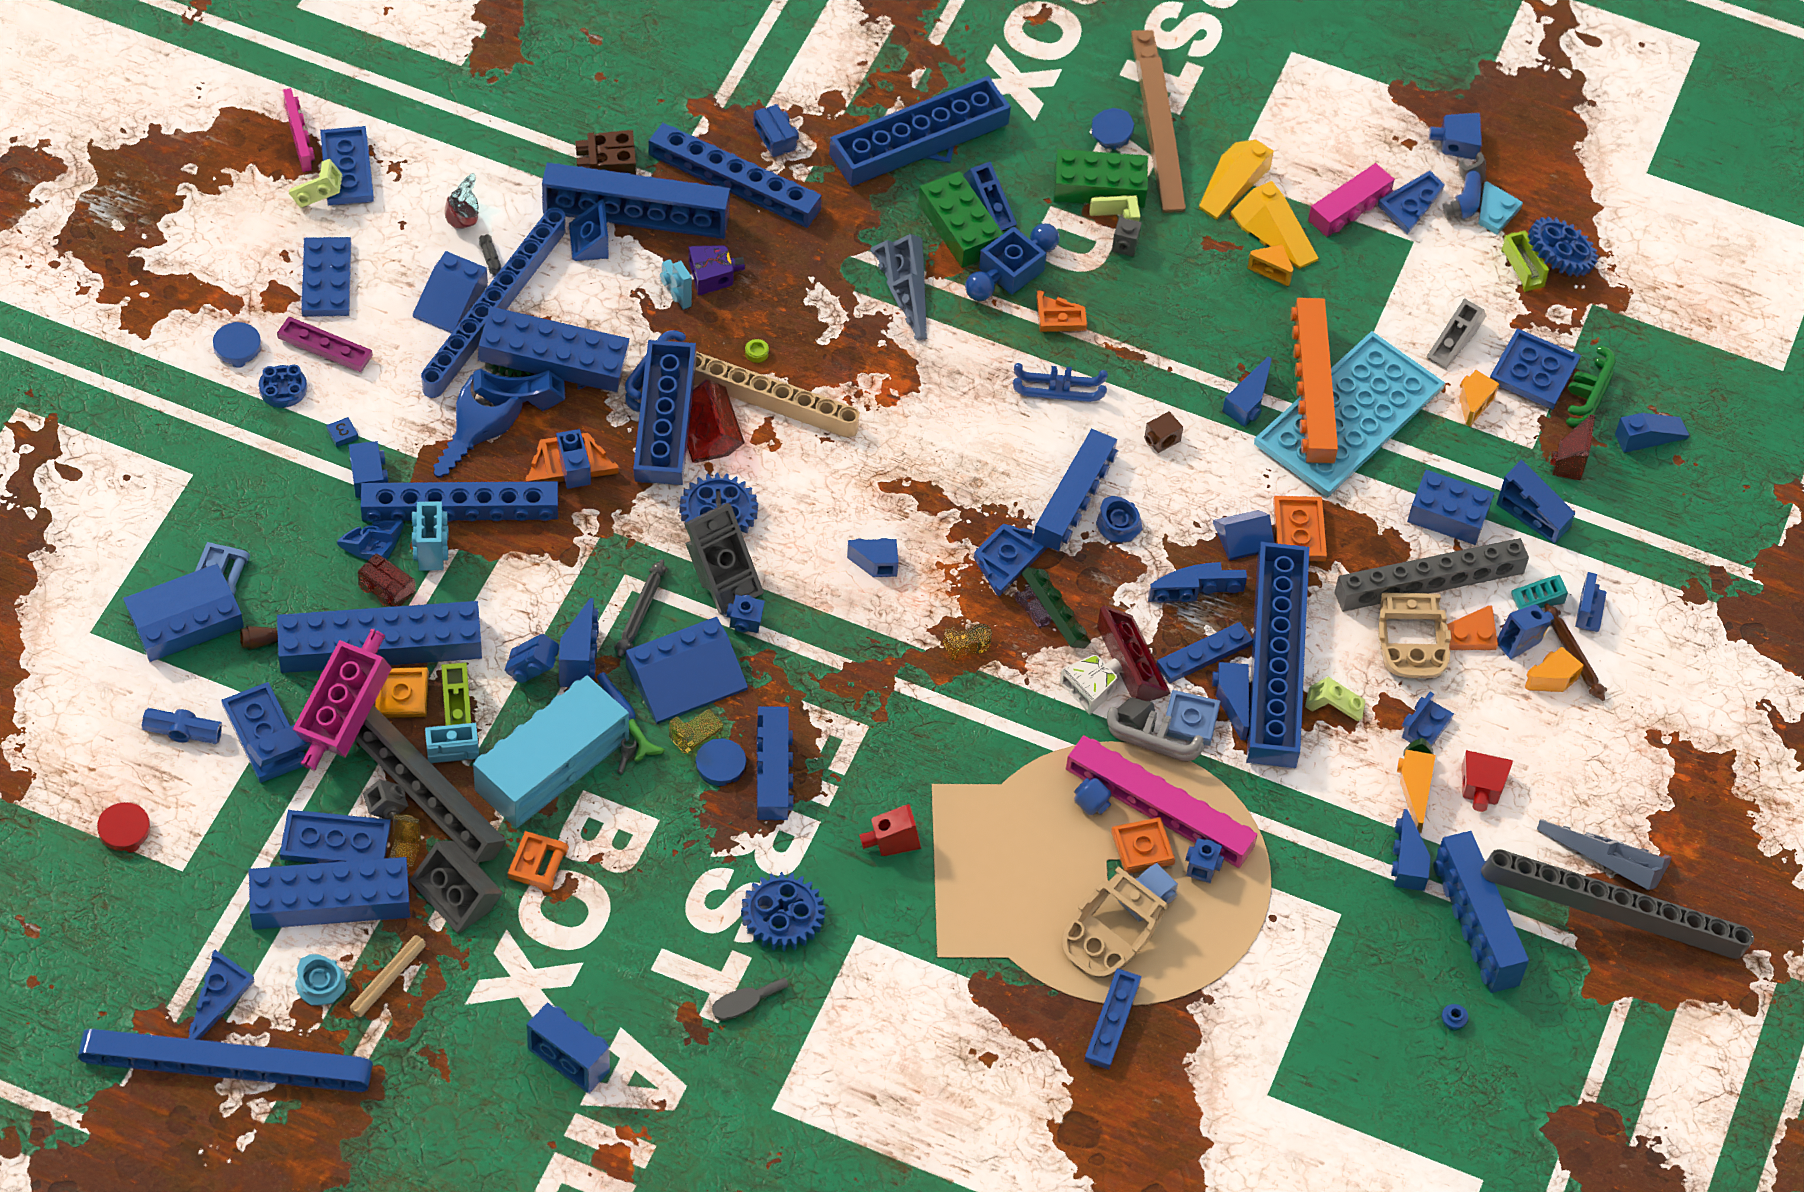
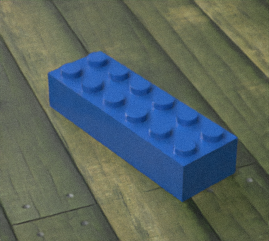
(544, 345)
(665, 412)
(329, 893)
(1480, 912)

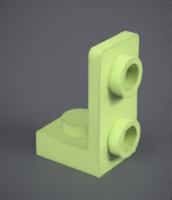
(319, 188)
(1119, 205)
(1337, 695)

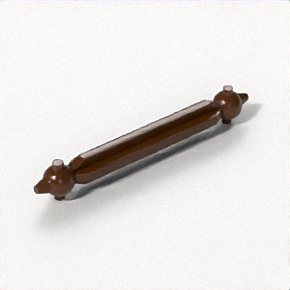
(1570, 644)

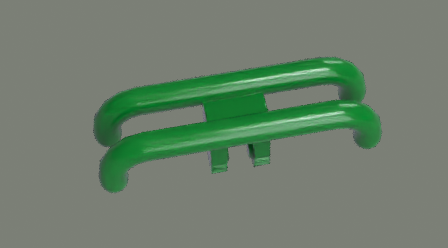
(1591, 387)

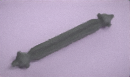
(641, 607)

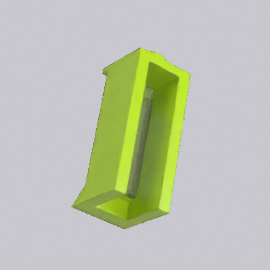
(1528, 267)

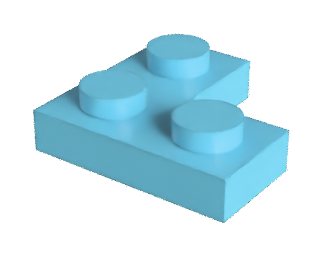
(678, 281)

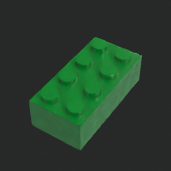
(1099, 174)
(958, 217)

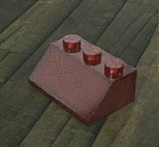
(712, 424)

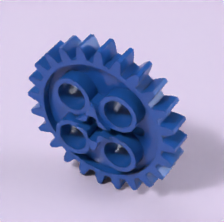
(1562, 246)
(742, 501)
(782, 911)

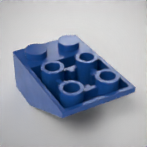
(579, 646)

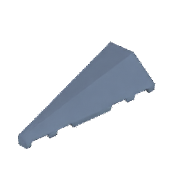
(904, 269)
(1632, 863)

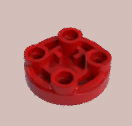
(123, 826)

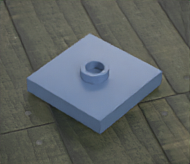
(1192, 716)

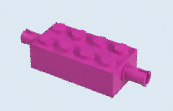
(342, 699)

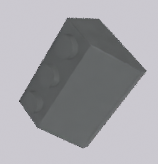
(455, 885)

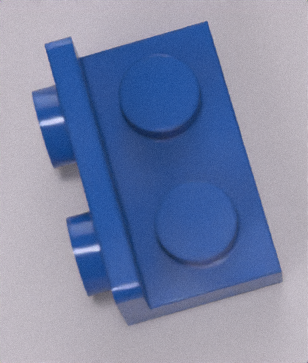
(1591, 604)
(1427, 721)

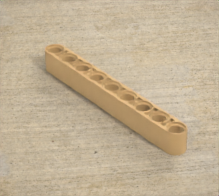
(779, 396)

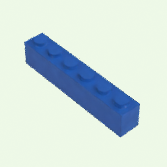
(1075, 489)

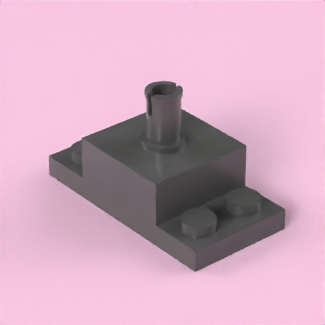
(722, 557)

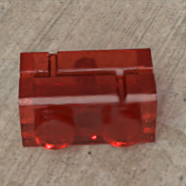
(386, 581)

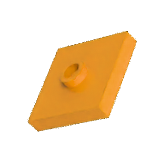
(404, 693)

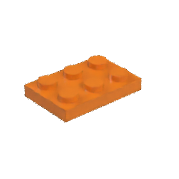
(1301, 523)

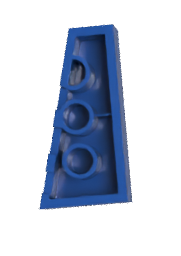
(773, 764)

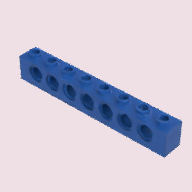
(732, 172)
(462, 500)

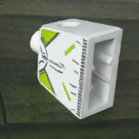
(1091, 681)

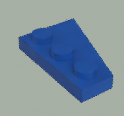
(1412, 200)

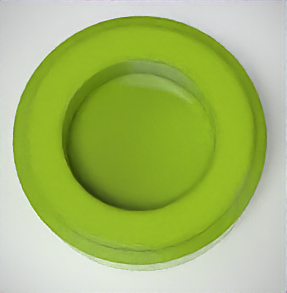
(756, 350)

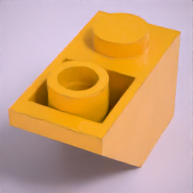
(1555, 673)

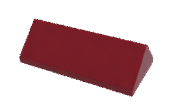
(1130, 649)

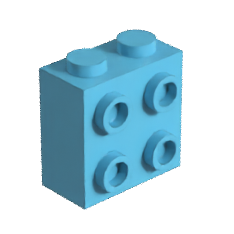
(430, 536)

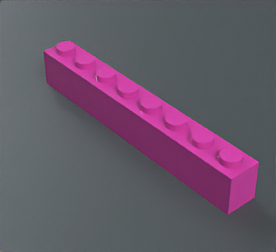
(1157, 798)

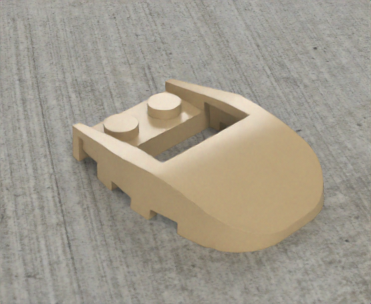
(1414, 659)
(1097, 947)

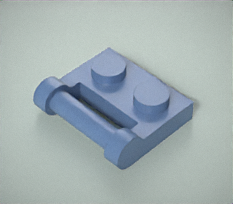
(220, 555)

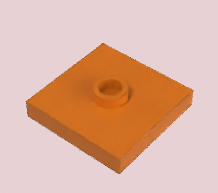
(1142, 845)

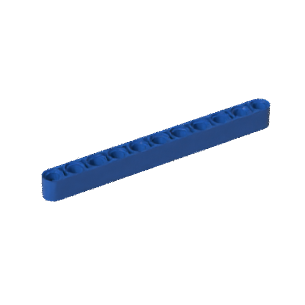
(498, 294)
(225, 1060)

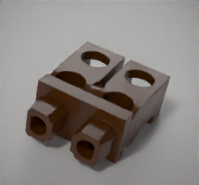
(608, 152)

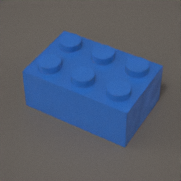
(1450, 507)
(568, 1047)

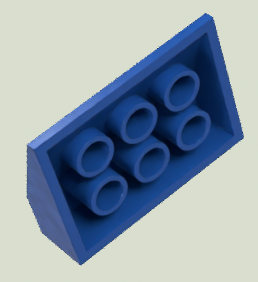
(184, 612)
(685, 670)

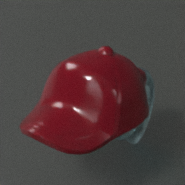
(462, 205)

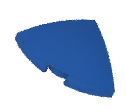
(372, 539)

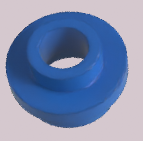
(1452, 1022)

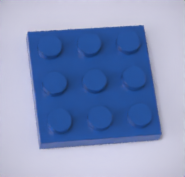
(1535, 368)

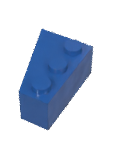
(1534, 503)

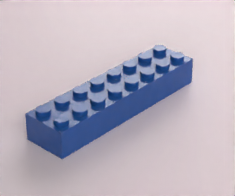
(919, 130)
(638, 200)
(411, 633)

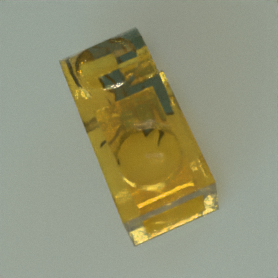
(968, 641)

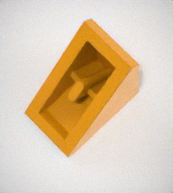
(1271, 263)

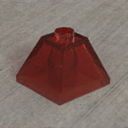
(1573, 451)

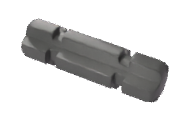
(490, 254)

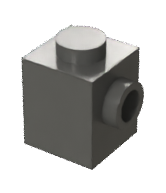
(1126, 236)

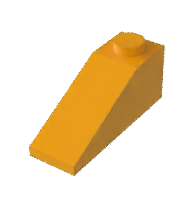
(1415, 780)

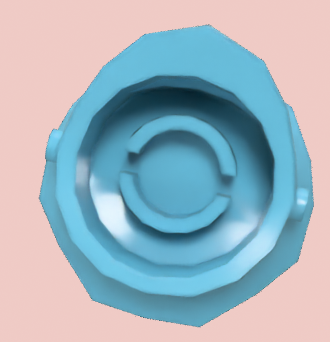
(319, 980)

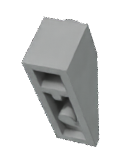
(1457, 333)

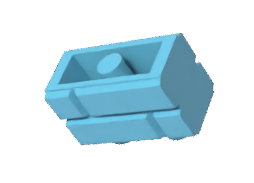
(452, 742)

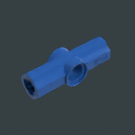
(182, 725)

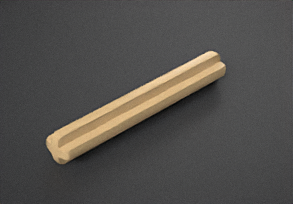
(387, 976)

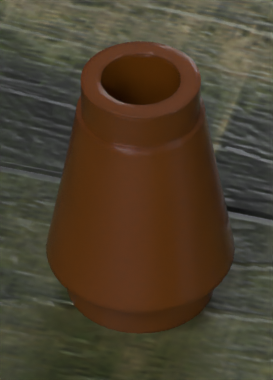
(256, 636)

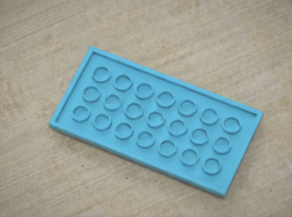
(1373, 397)

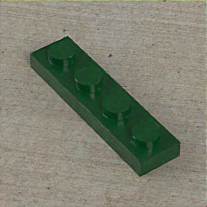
(1055, 606)

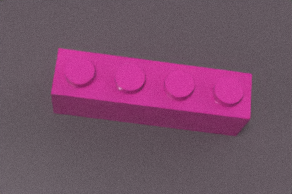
(1351, 200)

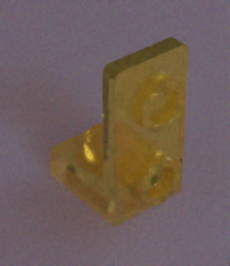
(695, 732)
(407, 839)

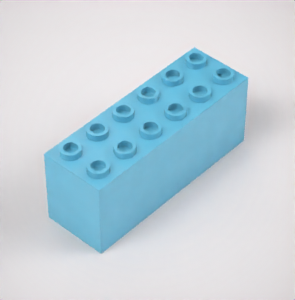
(551, 751)

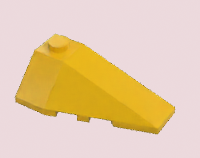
(1234, 175)
(1271, 219)

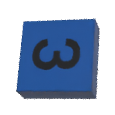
(342, 432)

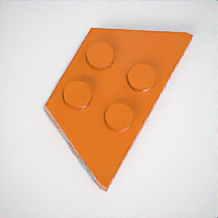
(547, 464)

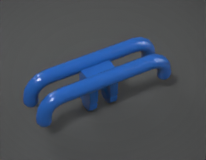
(635, 380)
(1059, 384)

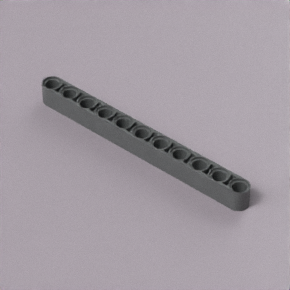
(1617, 903)

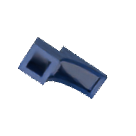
(540, 390)

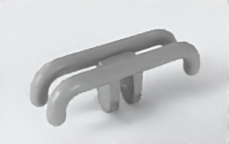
(1151, 742)

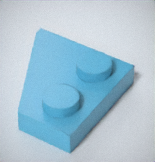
(1497, 208)

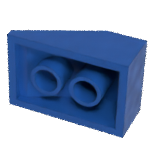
(451, 291)

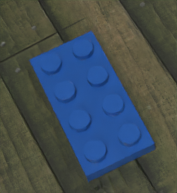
(350, 154)
(326, 276)
(255, 715)
(333, 837)

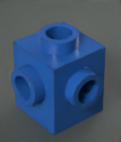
(745, 613)
(1204, 860)

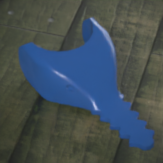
(475, 425)

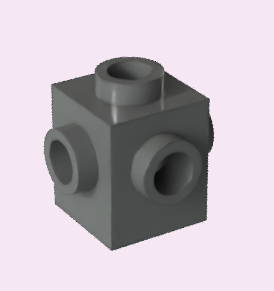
(385, 799)

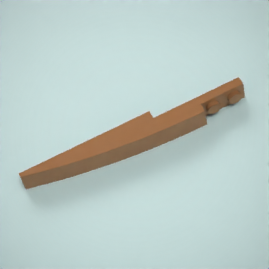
(1158, 121)

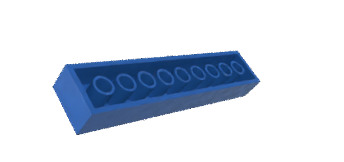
(1278, 655)

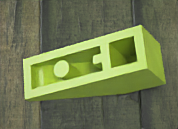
(456, 693)

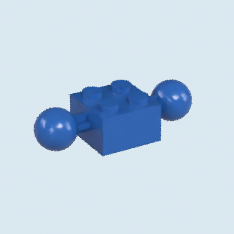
(1012, 261)

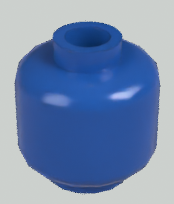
(1092, 796)

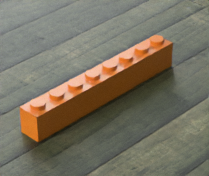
(1315, 380)

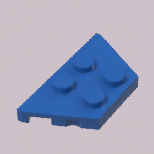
(1007, 555)

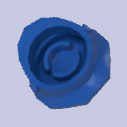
(1112, 128)
(1118, 520)

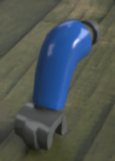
(1468, 201)

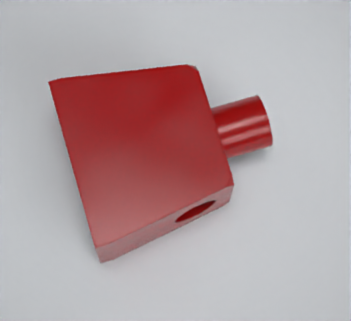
(1484, 778)
(893, 832)

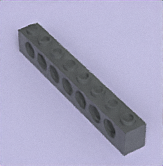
(1432, 573)

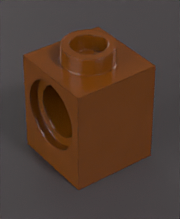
(1163, 432)

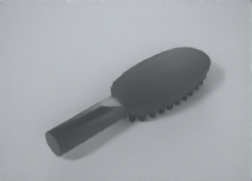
(744, 1000)

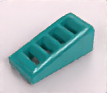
(1550, 585)

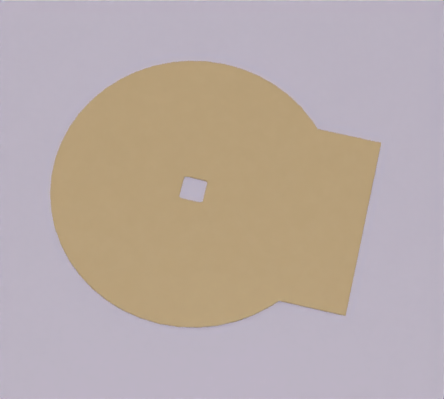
(1026, 856)

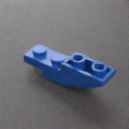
(1189, 581)

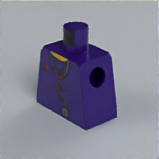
(713, 267)

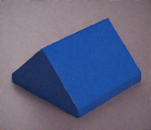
(590, 234)
(1244, 533)

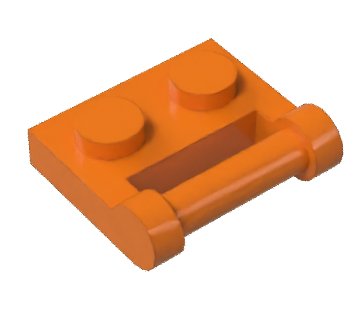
(529, 859)

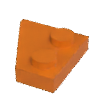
(1059, 314)
(1474, 631)

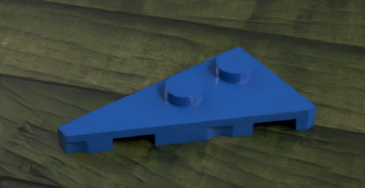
(222, 988)

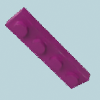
(324, 344)

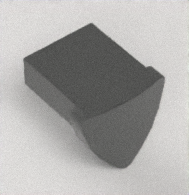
(1136, 712)

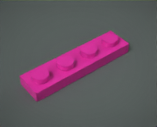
(296, 123)

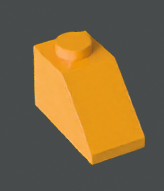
(1476, 395)

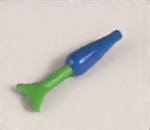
(644, 746)

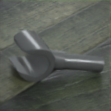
(626, 752)

